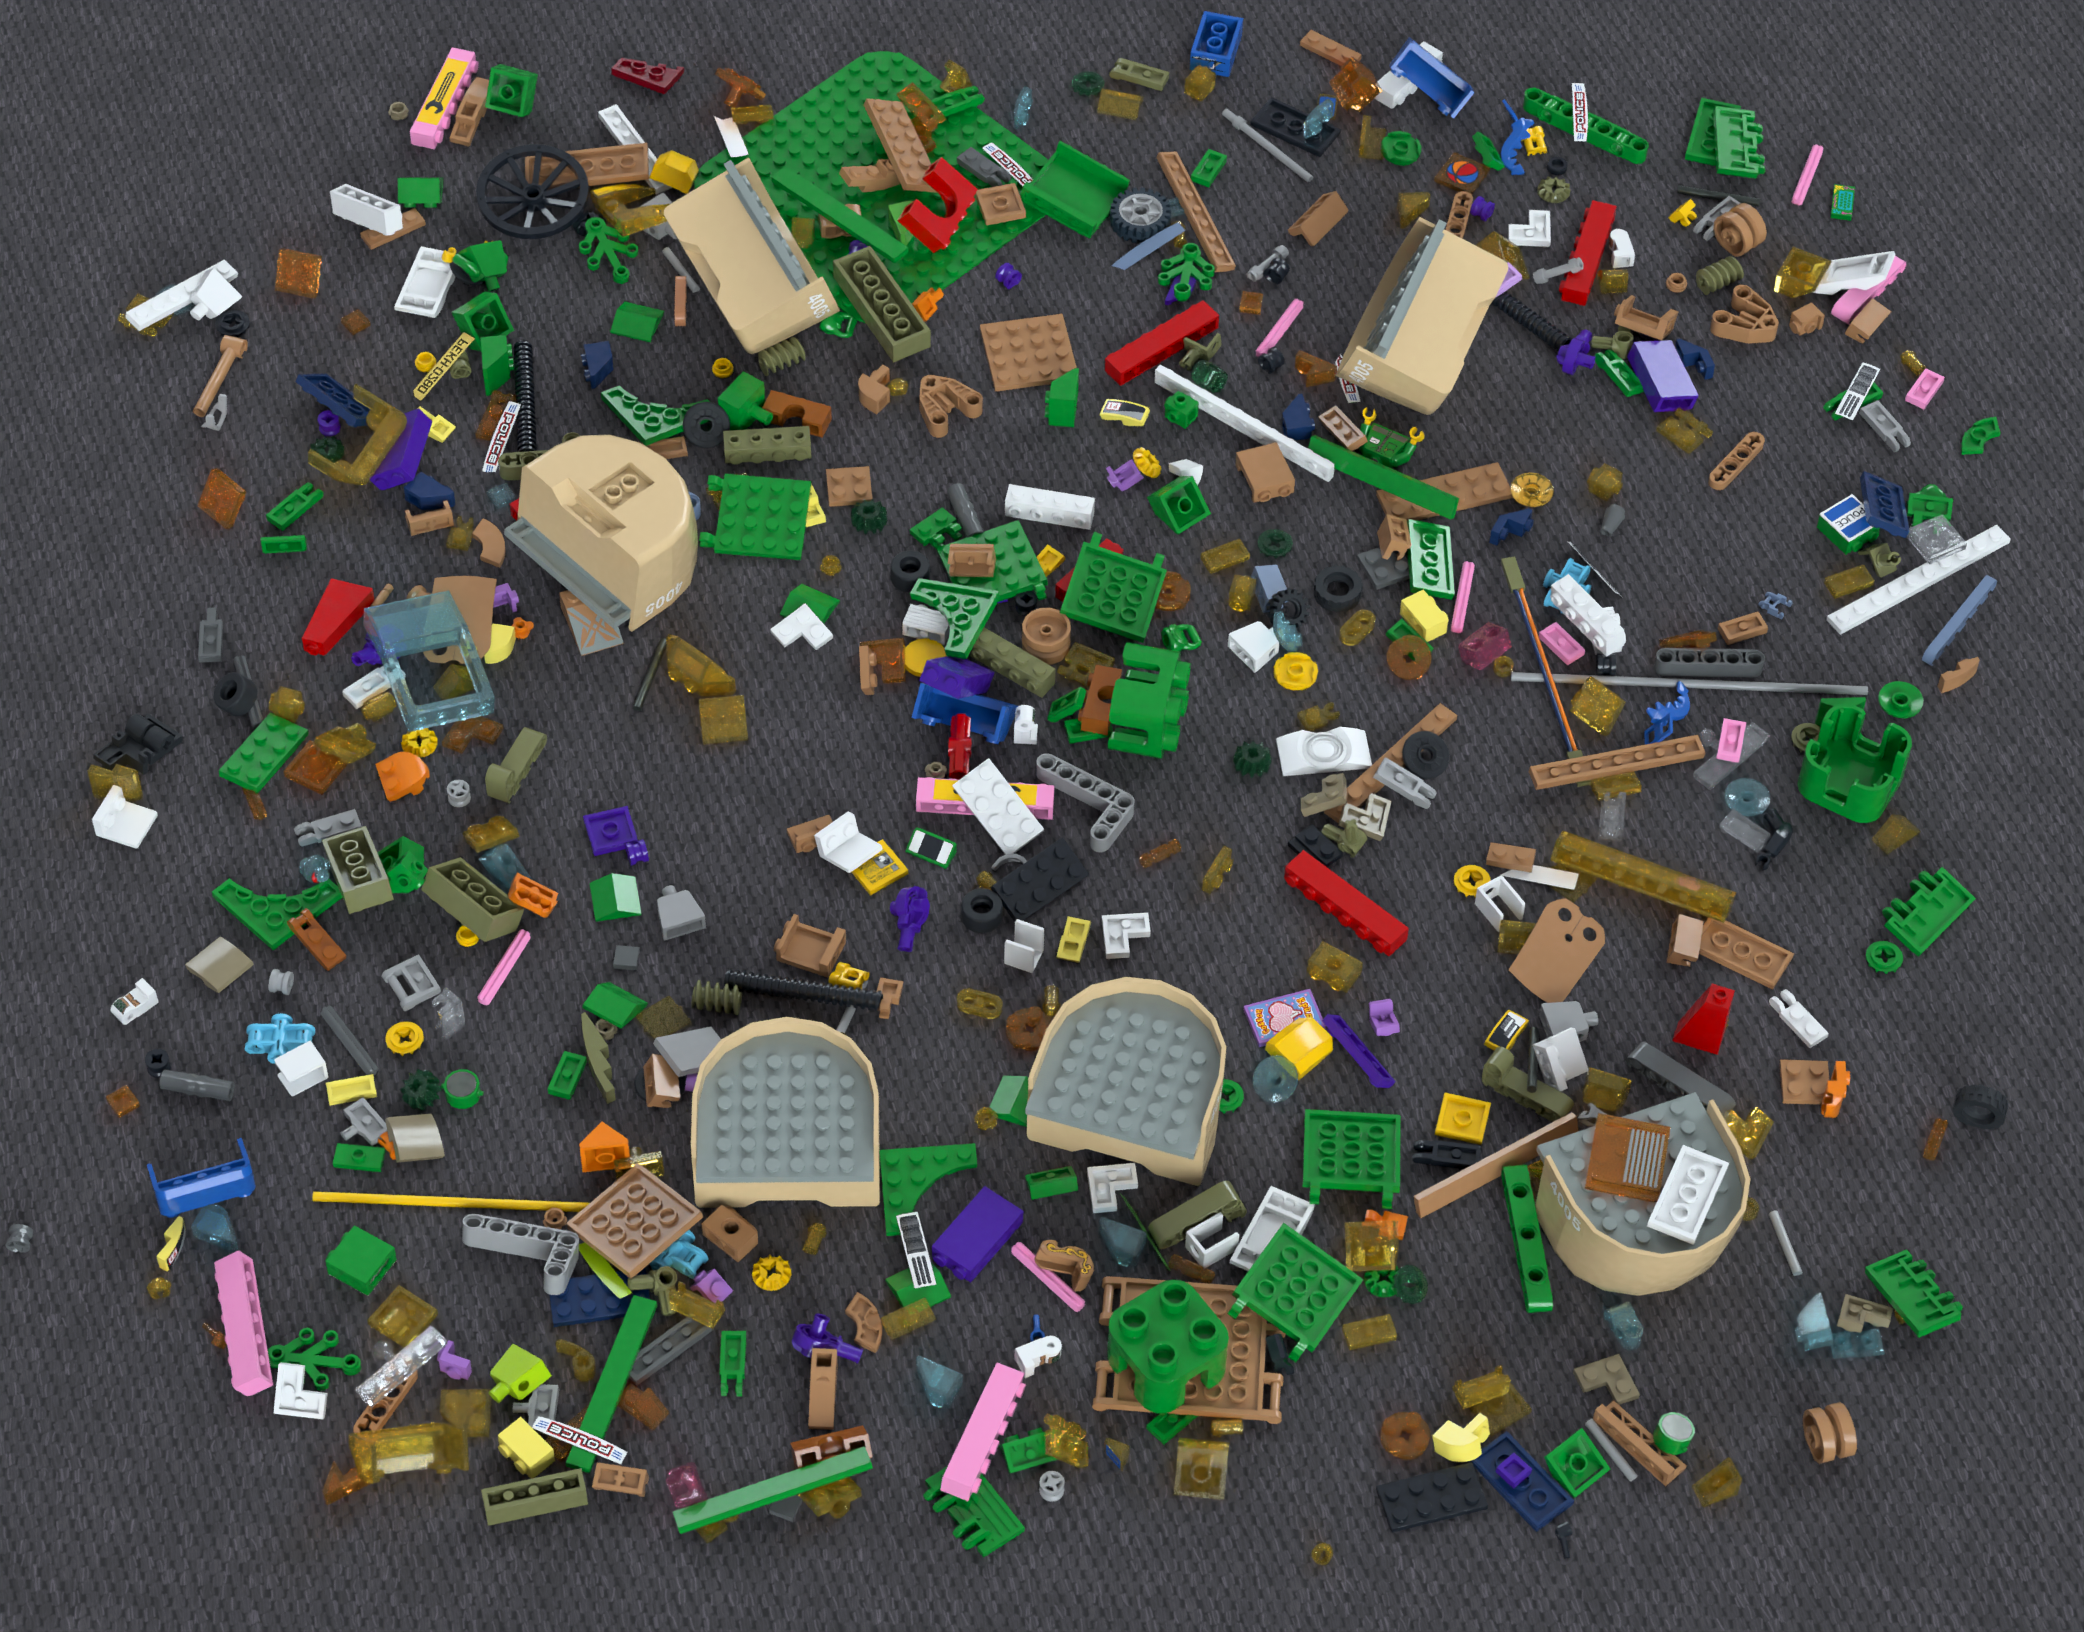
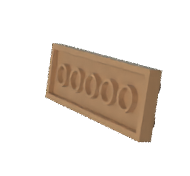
(900, 143)
(601, 165)
(1472, 487)

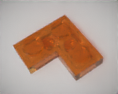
(1694, 639)
(891, 656)
(477, 727)

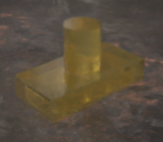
(651, 1161)
(908, 1319)

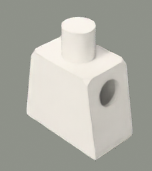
(212, 295)
(1254, 645)

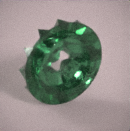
(1080, 80)
(336, 449)
(1276, 536)
(1412, 1275)

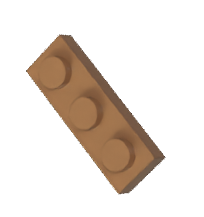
(1328, 48)
(411, 221)
(1342, 428)

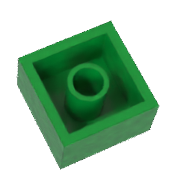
(511, 90)
(482, 318)
(744, 402)

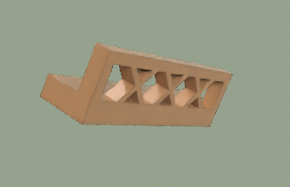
(1636, 1445)

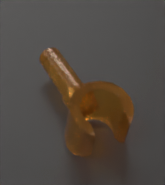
(218, 1338)

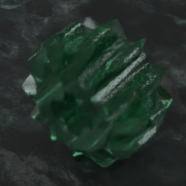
(1209, 376)
(869, 516)
(1252, 759)
(420, 1089)

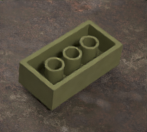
(357, 869)
(472, 899)

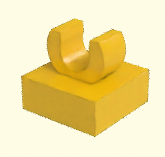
(1683, 212)

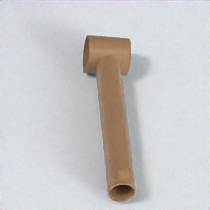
(230, 348)

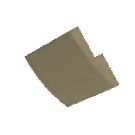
(219, 964)
(415, 1137)

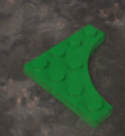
(645, 421)
(963, 608)
(269, 915)
(912, 1171)

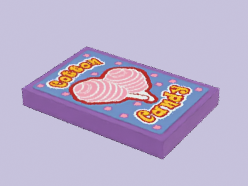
(1274, 1014)

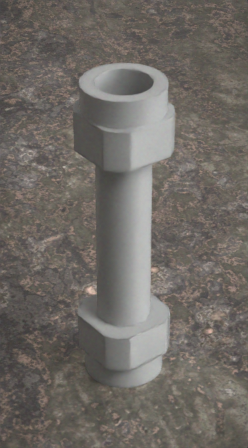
(1573, 265)
(1256, 273)

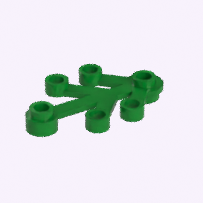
(607, 246)
(1189, 253)
(311, 1357)

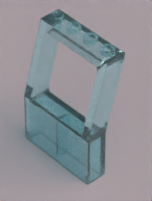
(422, 626)

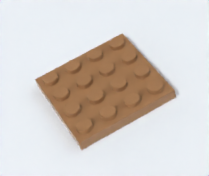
(1027, 351)
(634, 1220)

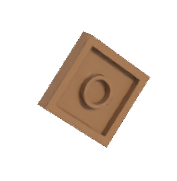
(1000, 204)
(848, 485)
(1803, 1081)

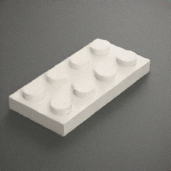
(998, 807)
(1688, 1194)

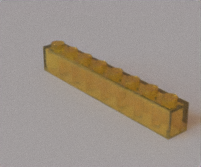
(1643, 876)

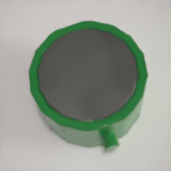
(462, 1089)
(1673, 1433)

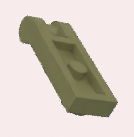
(1139, 74)

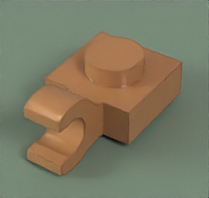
(891, 995)

